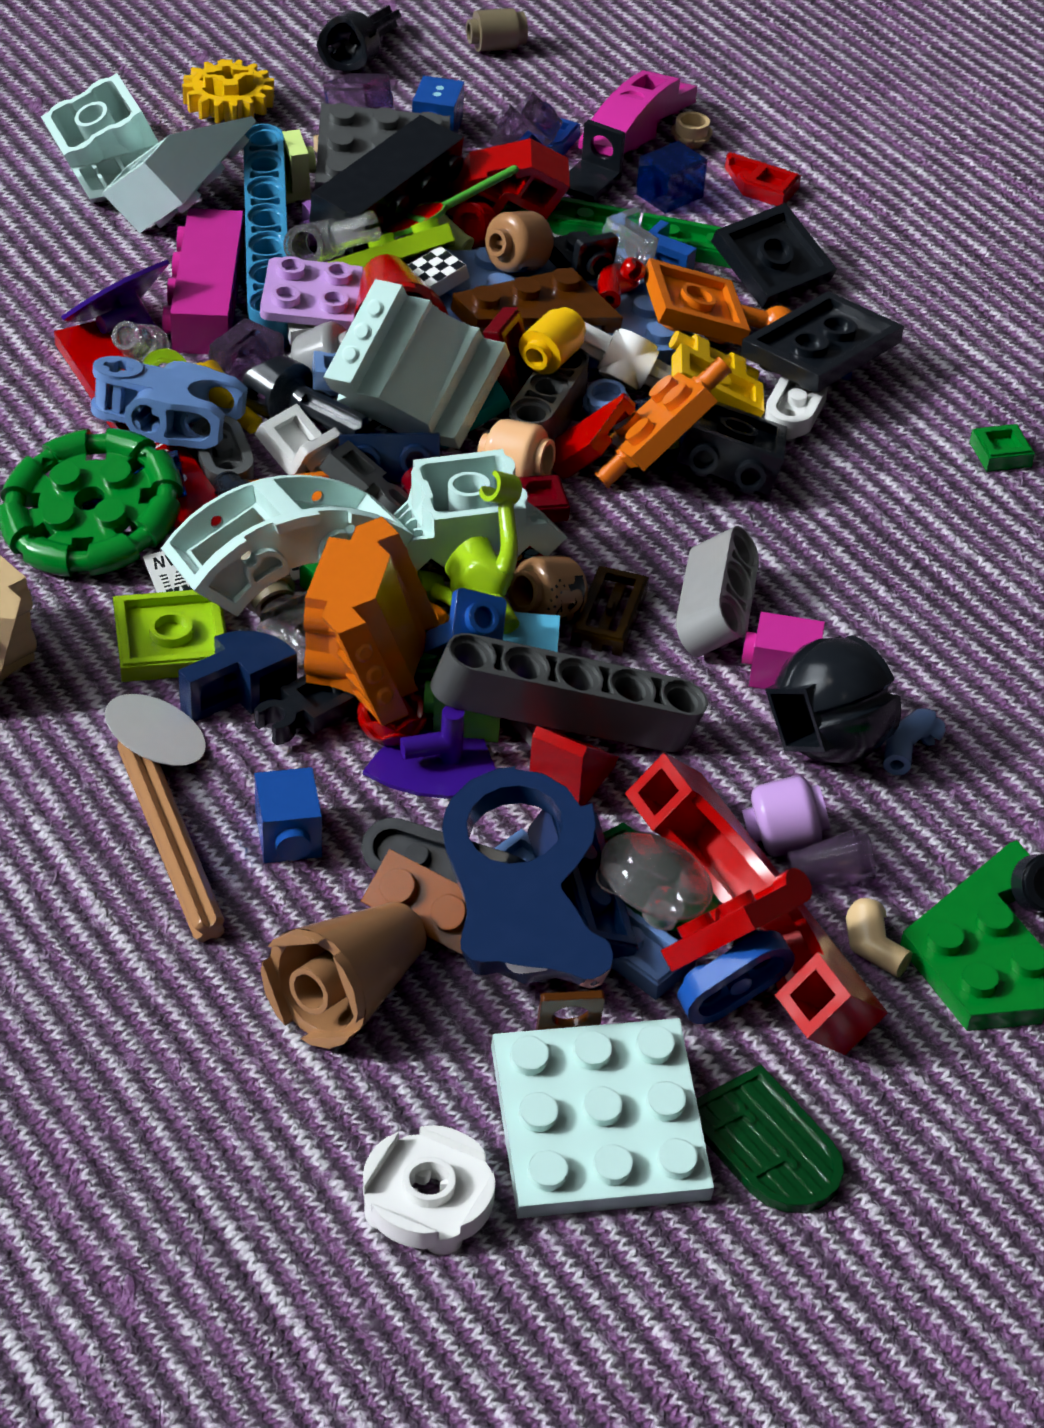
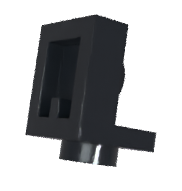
(584, 252)

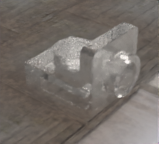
(633, 239)

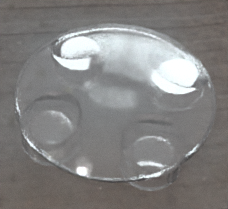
(655, 878)

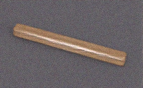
(174, 846)

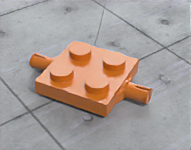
(662, 420)

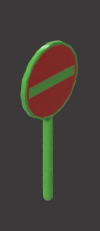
(437, 209)

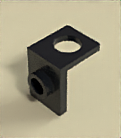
(596, 172)

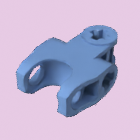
(164, 400)

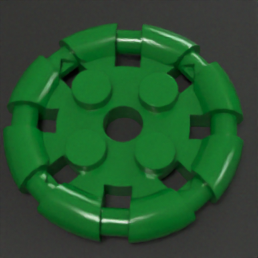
(93, 537)

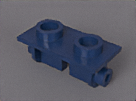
(395, 450)

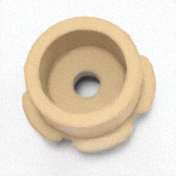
(692, 129)

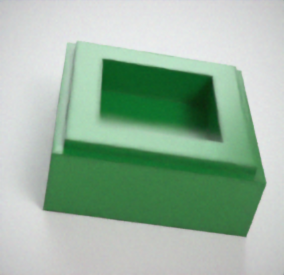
(1001, 447)

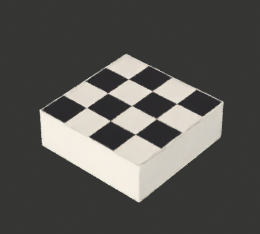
(440, 270)

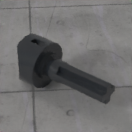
(354, 38)
(291, 383)

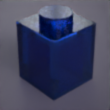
(671, 177)

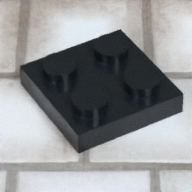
(773, 255)

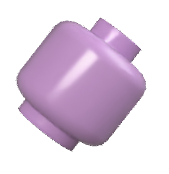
(786, 815)

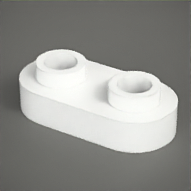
(794, 407)

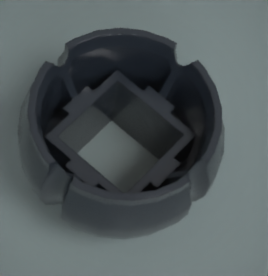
(834, 700)

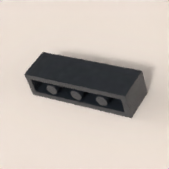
(392, 176)

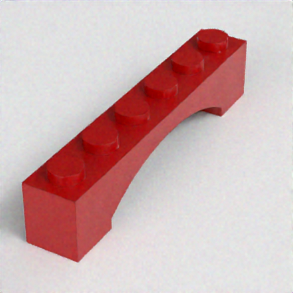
(822, 987)

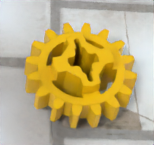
(228, 90)

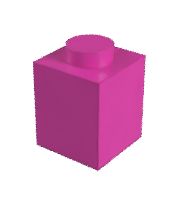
(774, 643)

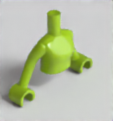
(474, 561)

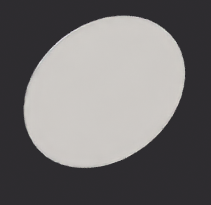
(155, 729)

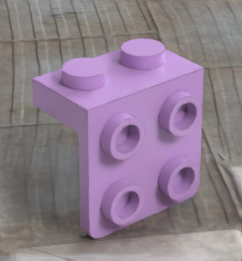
(310, 291)

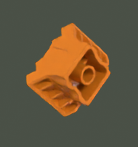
(367, 620)

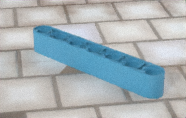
(264, 213)

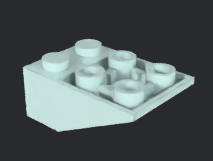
(173, 170)

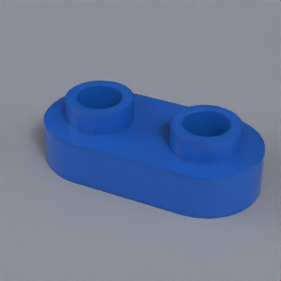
(735, 976)

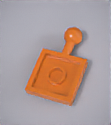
(702, 304)

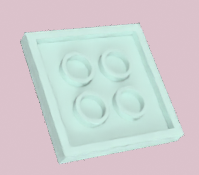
(600, 1118)

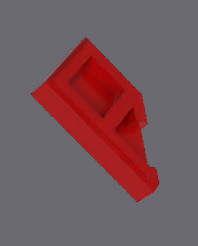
(762, 180)
(589, 437)

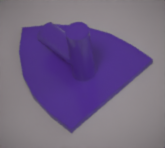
(119, 301)
(432, 762)

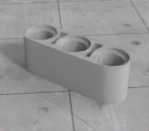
(717, 591)

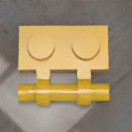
(737, 389)

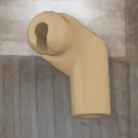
(869, 939)

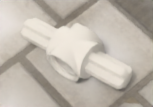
(625, 357)

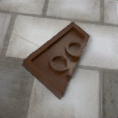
(534, 298)

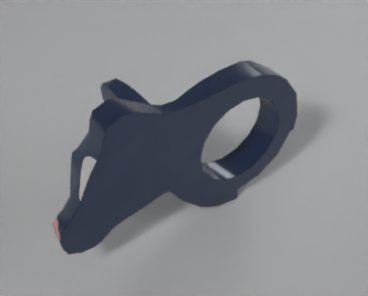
(517, 911)

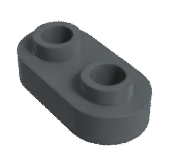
(229, 455)

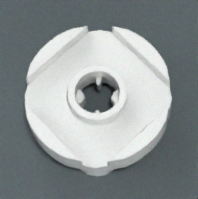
(425, 1220)

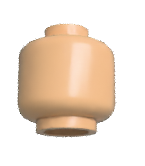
(524, 443)

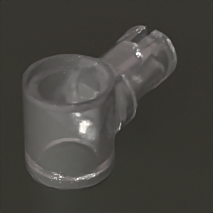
(331, 237)

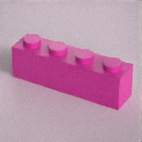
(204, 279)

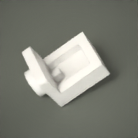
(296, 441)

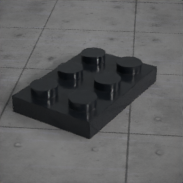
(821, 341)

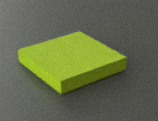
(164, 632)

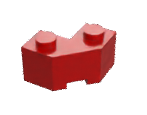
(536, 187)

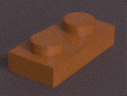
(426, 893)

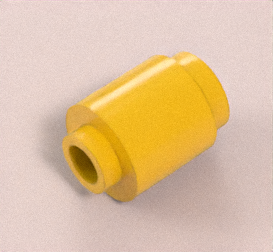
(552, 340)

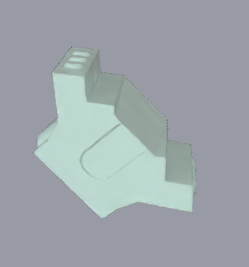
(100, 133)
(414, 366)
(448, 510)

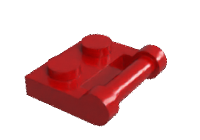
(737, 918)

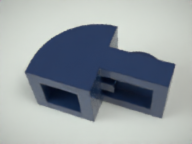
(244, 669)

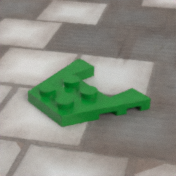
(980, 951)

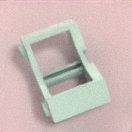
(273, 522)

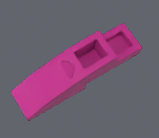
(639, 107)

